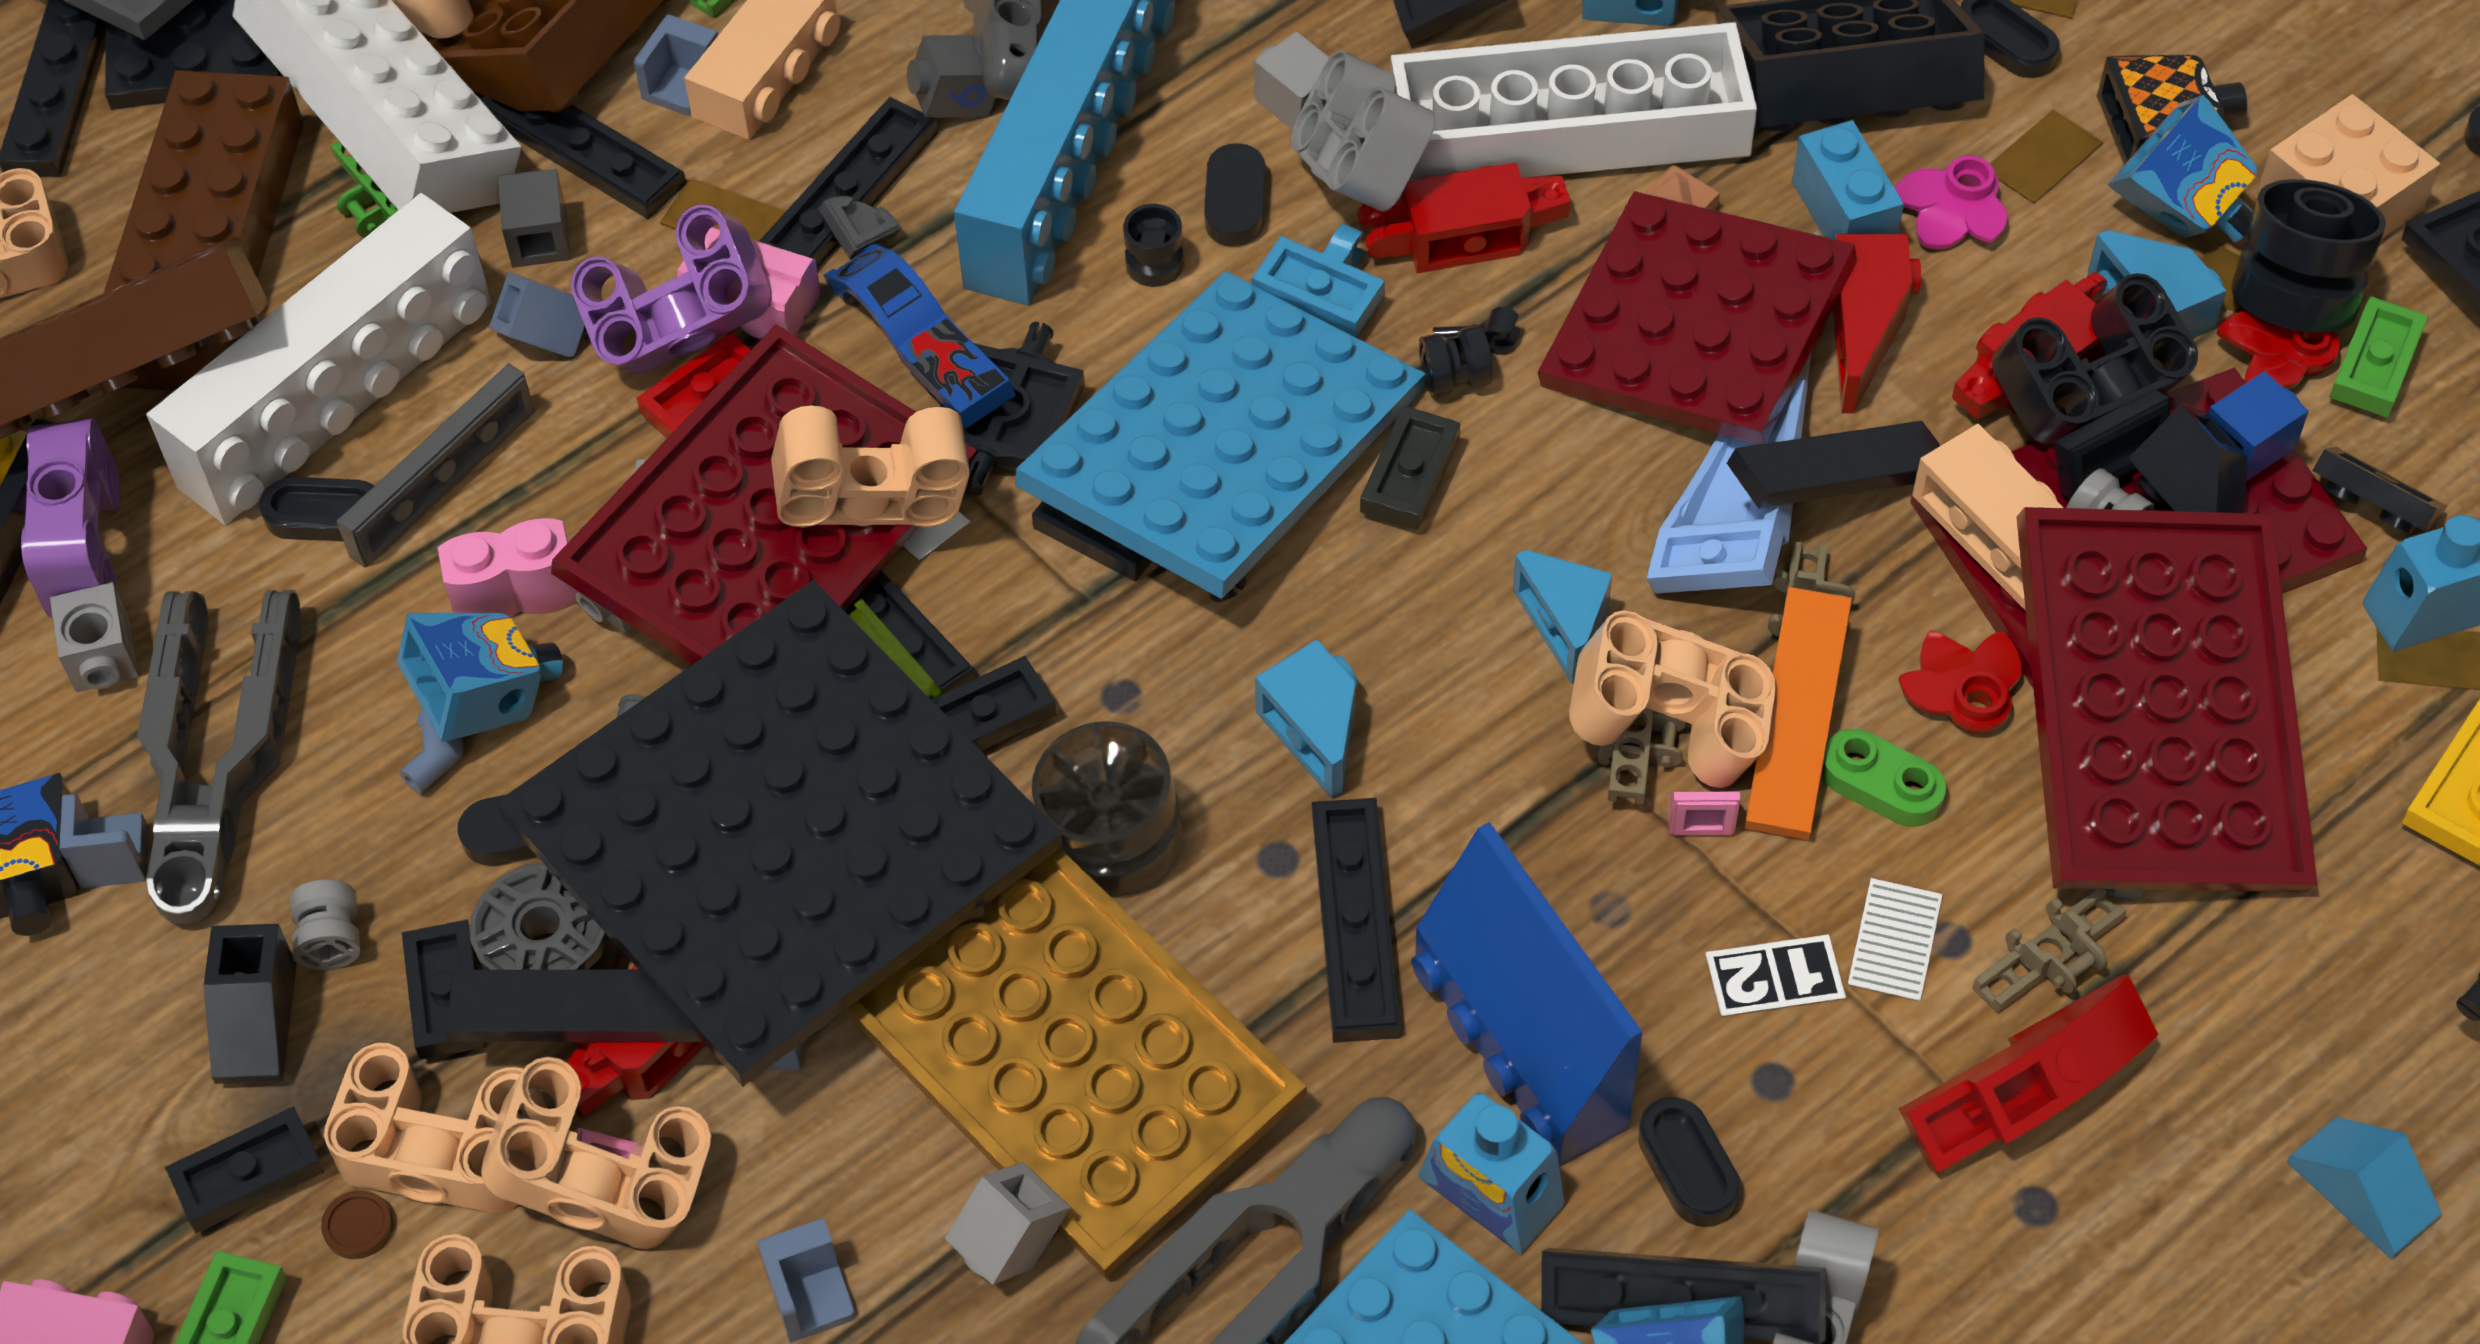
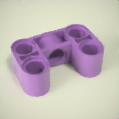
(681, 312)
(66, 489)

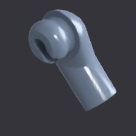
(433, 760)

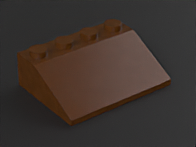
(540, 50)

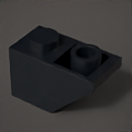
(2192, 464)
(248, 1002)

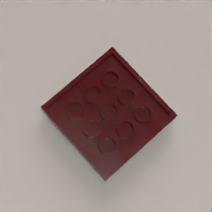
(1698, 317)

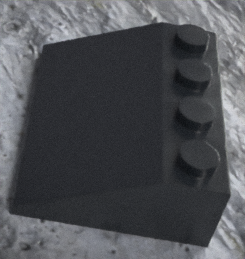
(1856, 58)

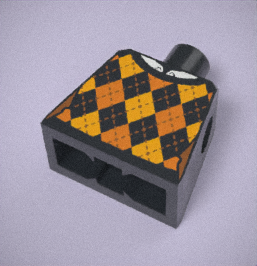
(2144, 90)

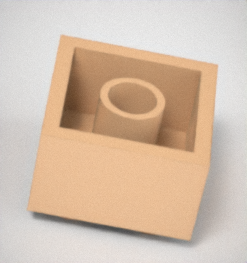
(2360, 153)

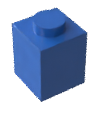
(2261, 421)

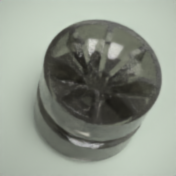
(1112, 803)

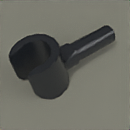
(1498, 330)

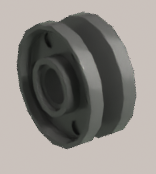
(527, 906)

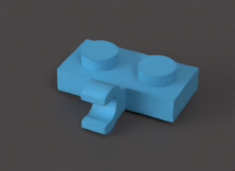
(1323, 282)

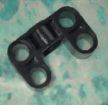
(2107, 383)

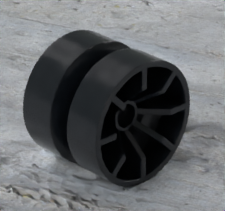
(2308, 255)

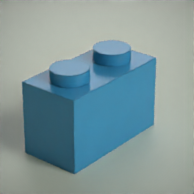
(1845, 183)

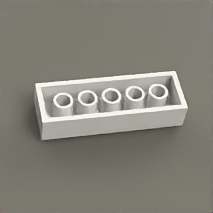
(386, 98)
(1583, 101)
(321, 359)

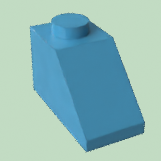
(2189, 284)
(1311, 711)

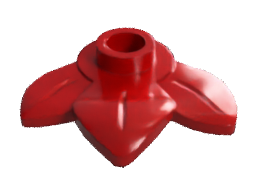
(2279, 351)
(1957, 676)

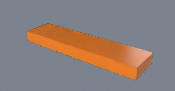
(1805, 690)

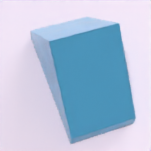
(1563, 602)
(2369, 1180)

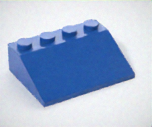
(1528, 1000)

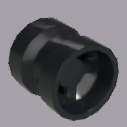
(1153, 245)
(1456, 360)

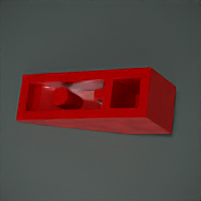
(1871, 309)

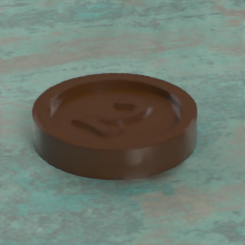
(357, 1224)

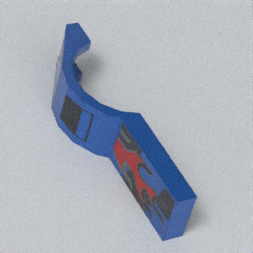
(923, 333)

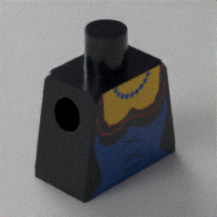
(30, 856)

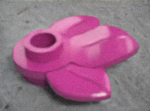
(1954, 202)

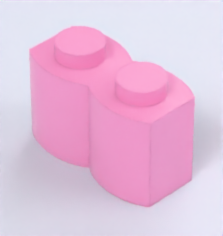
(506, 570)

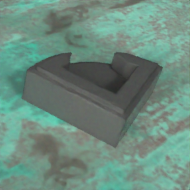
(857, 223)

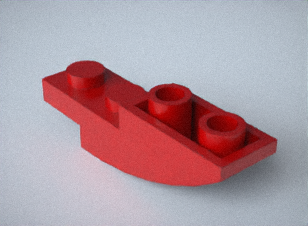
(2033, 1077)

